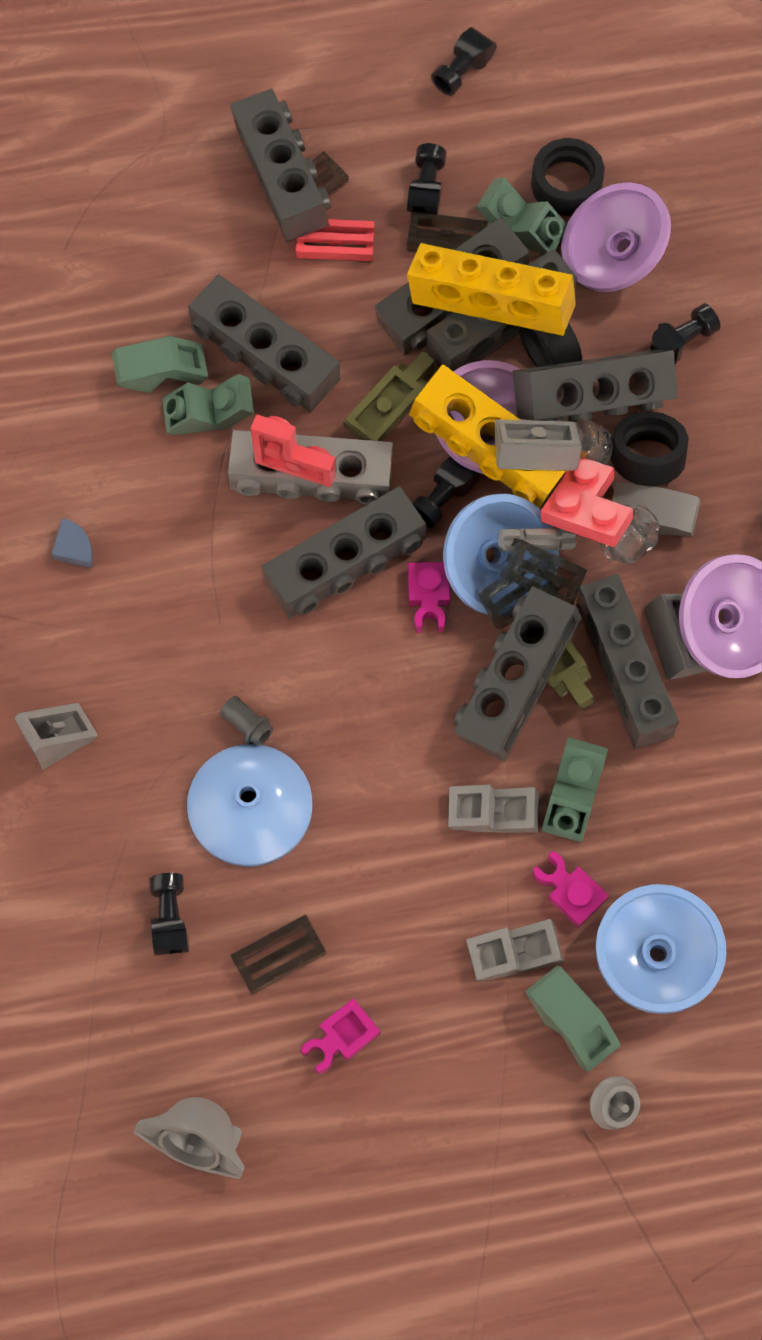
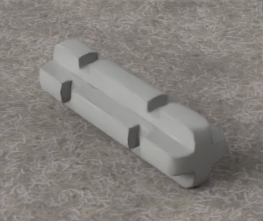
(542, 537)

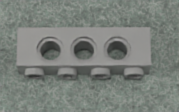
(368, 457)

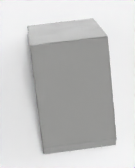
(55, 732)

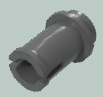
(251, 725)

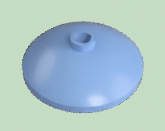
(475, 532)
(255, 830)
(668, 921)

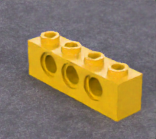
(492, 289)
(451, 392)

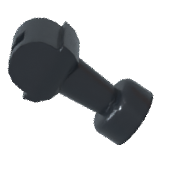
(471, 50)
(425, 191)
(703, 322)
(451, 481)
(168, 930)

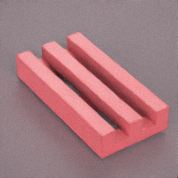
(337, 234)

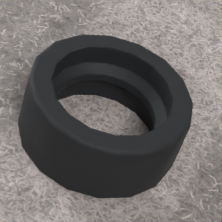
(566, 151)
(550, 348)
(654, 427)

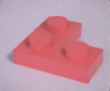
(277, 448)
(579, 505)

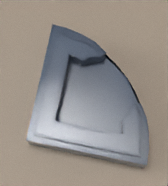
(72, 545)

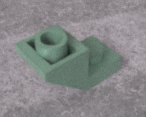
(533, 223)
(151, 362)
(202, 409)
(574, 789)
(574, 1016)

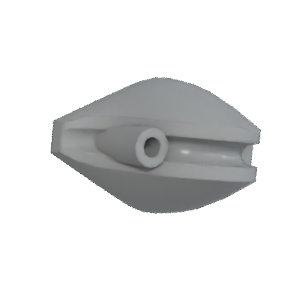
(196, 1135)

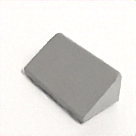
(537, 445)
(665, 626)

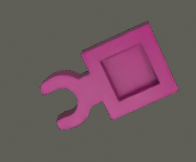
(428, 589)
(574, 893)
(345, 1032)

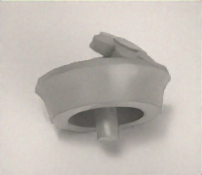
(615, 1103)

